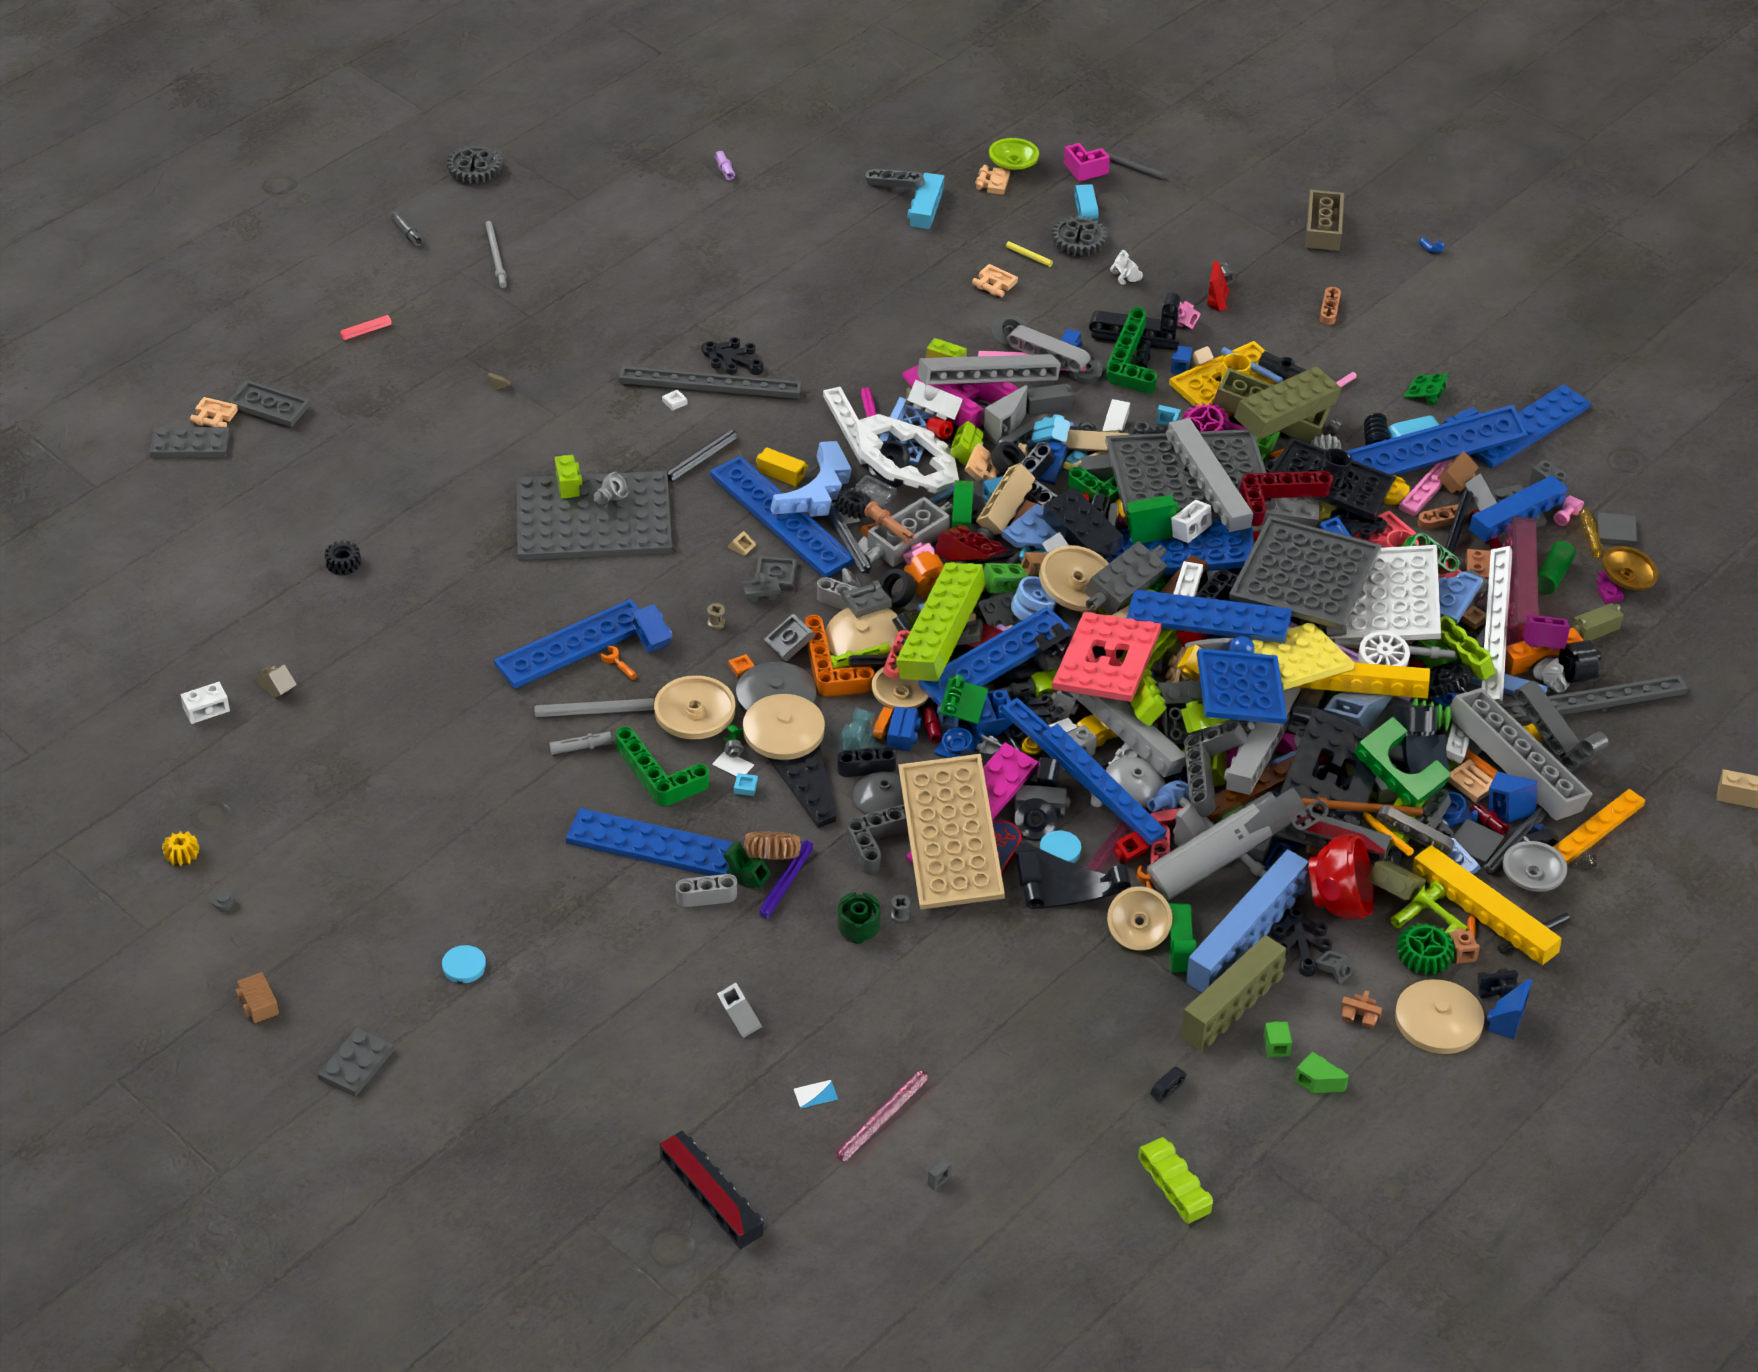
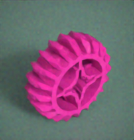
(1208, 417)

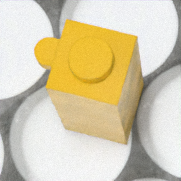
(781, 466)

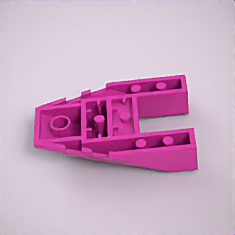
(968, 409)

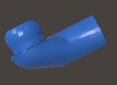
(1427, 245)

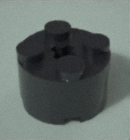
(1580, 661)
(1417, 719)

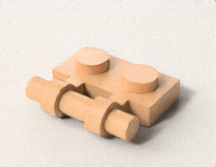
(998, 179)
(997, 277)
(216, 409)
(978, 464)

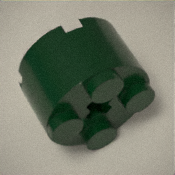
(858, 917)

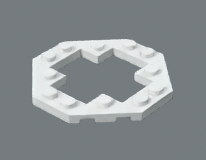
(869, 451)

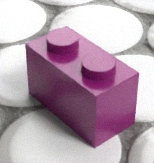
(1546, 632)

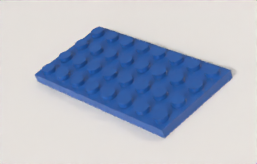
(1214, 545)

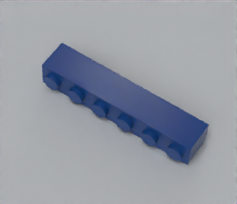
(1525, 504)

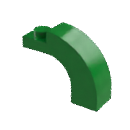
(962, 503)

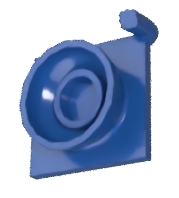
(956, 740)
(1458, 811)

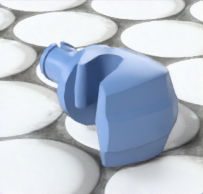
(1169, 796)

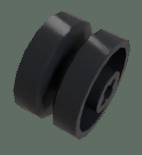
(898, 454)

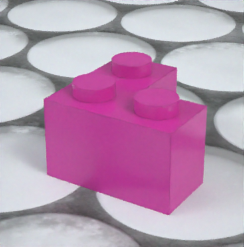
(1086, 164)

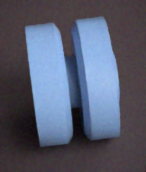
(1031, 598)

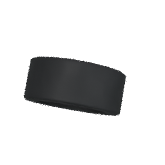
(1010, 450)
(908, 590)

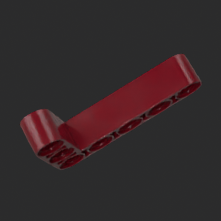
(1260, 486)

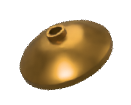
(1630, 568)

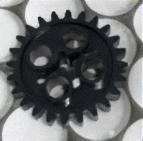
(1448, 679)

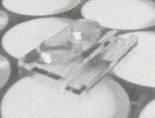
(876, 490)

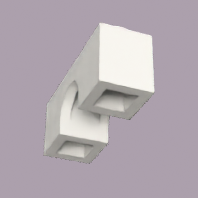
(934, 400)

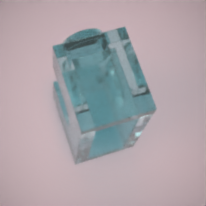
(853, 735)

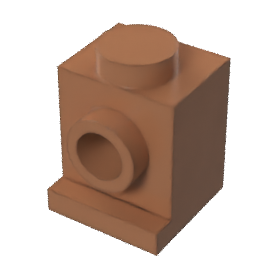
(1465, 942)

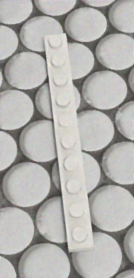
(1497, 619)

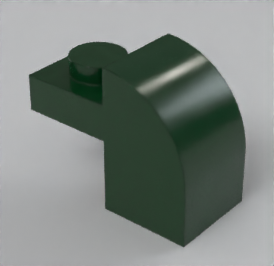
(748, 871)

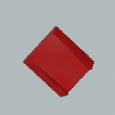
(1218, 288)

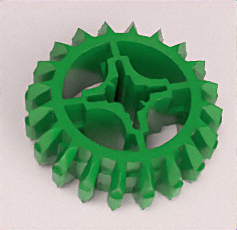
(1425, 948)

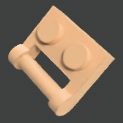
(1470, 781)

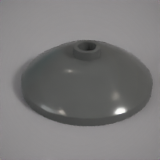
(878, 792)

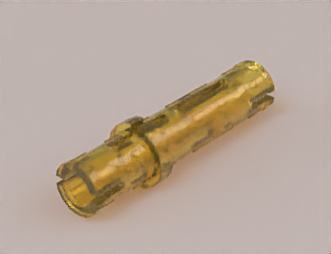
(1589, 527)

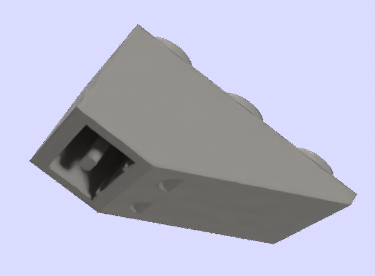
(1005, 415)

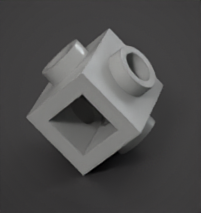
(1065, 703)

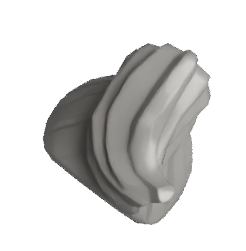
(613, 488)
(1551, 673)

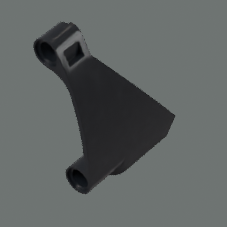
(1057, 882)

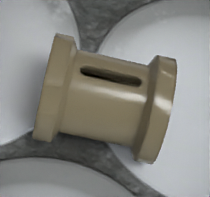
(716, 616)

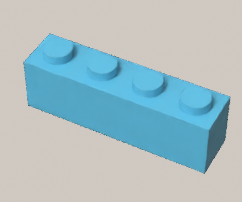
(926, 201)

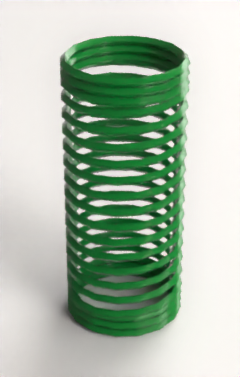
(1552, 575)

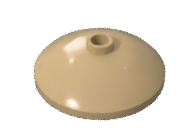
(897, 691)
(1143, 904)

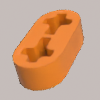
(882, 724)

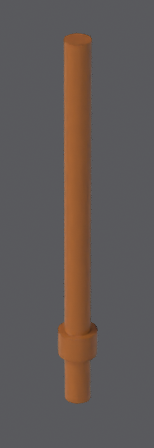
(1368, 807)

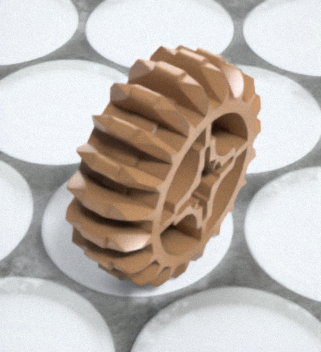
(772, 845)

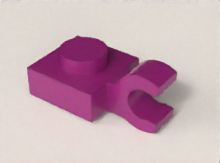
(1608, 591)

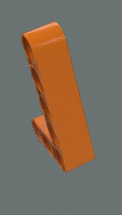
(832, 681)

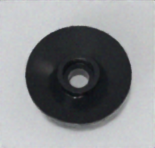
(1038, 808)

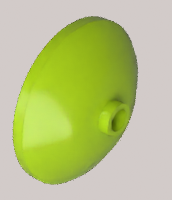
(1013, 153)

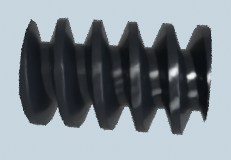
(1375, 428)

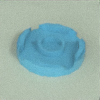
(1062, 845)
(464, 964)

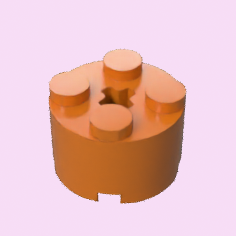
(925, 570)

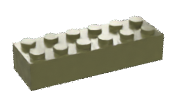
(1238, 386)
(1287, 402)
(1233, 993)

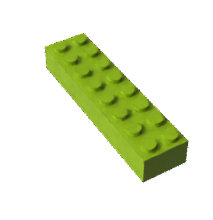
(941, 622)

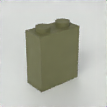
(1396, 879)

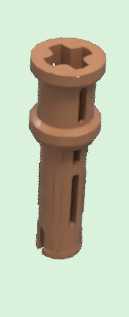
(883, 518)

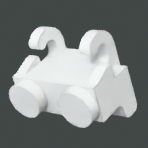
(1126, 267)

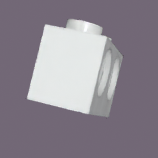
(1191, 521)

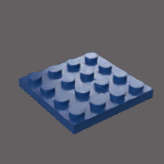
(1241, 686)

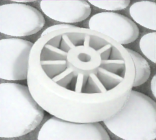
(1384, 649)

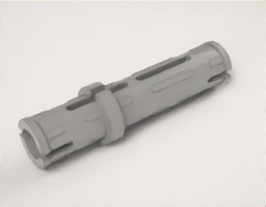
(584, 742)

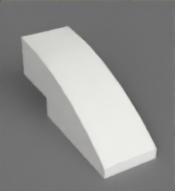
(1117, 415)

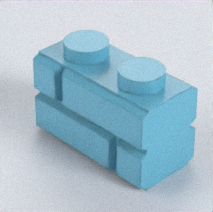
(1051, 429)

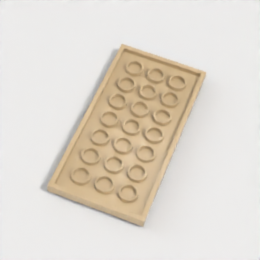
(951, 831)

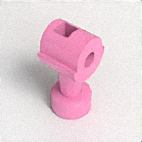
(1571, 506)

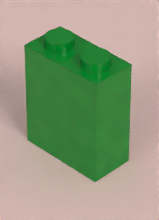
(1151, 518)

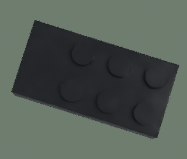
(1082, 523)

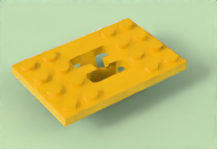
(1199, 383)

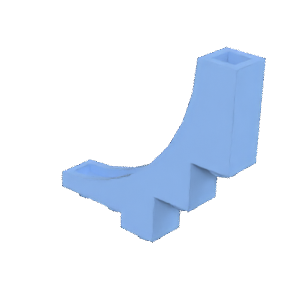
(819, 493)

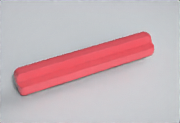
(365, 327)

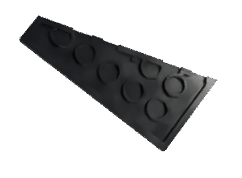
(809, 784)

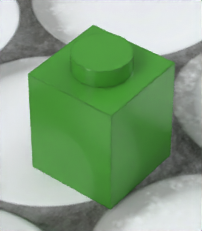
(1277, 1039)

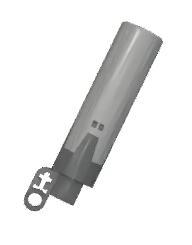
(1230, 840)

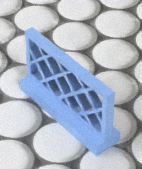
(899, 413)

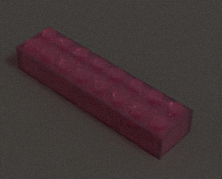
(1524, 577)

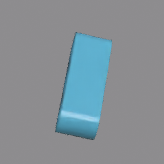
(1086, 201)
(1411, 426)

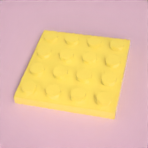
(1305, 656)

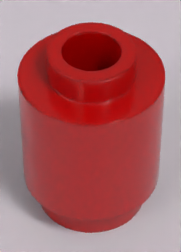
(940, 427)

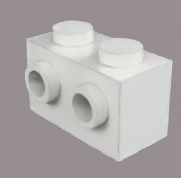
(205, 702)

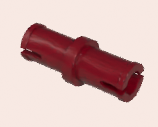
(932, 725)
(1490, 819)

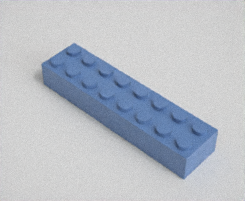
(1249, 920)

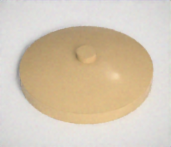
(1067, 573)
(855, 634)
(694, 707)
(783, 726)
(1439, 1016)

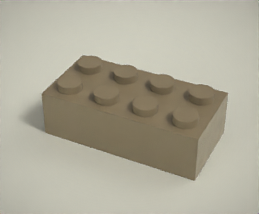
(1324, 220)

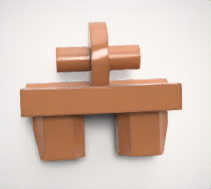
(1361, 1006)

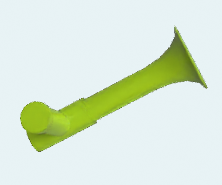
(1449, 918)

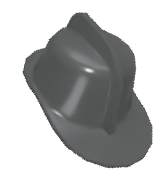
(1004, 326)

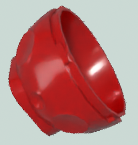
(1341, 878)

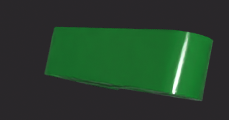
(1181, 937)

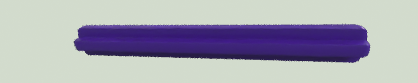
(785, 880)

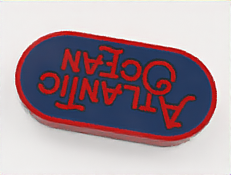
(1007, 839)

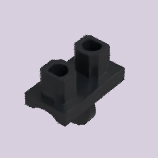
(1059, 636)
(1497, 983)

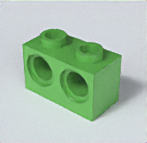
(1003, 577)

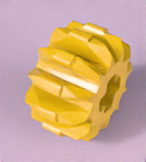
(180, 848)

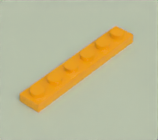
(1599, 825)

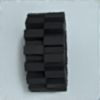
(852, 503)
(340, 550)

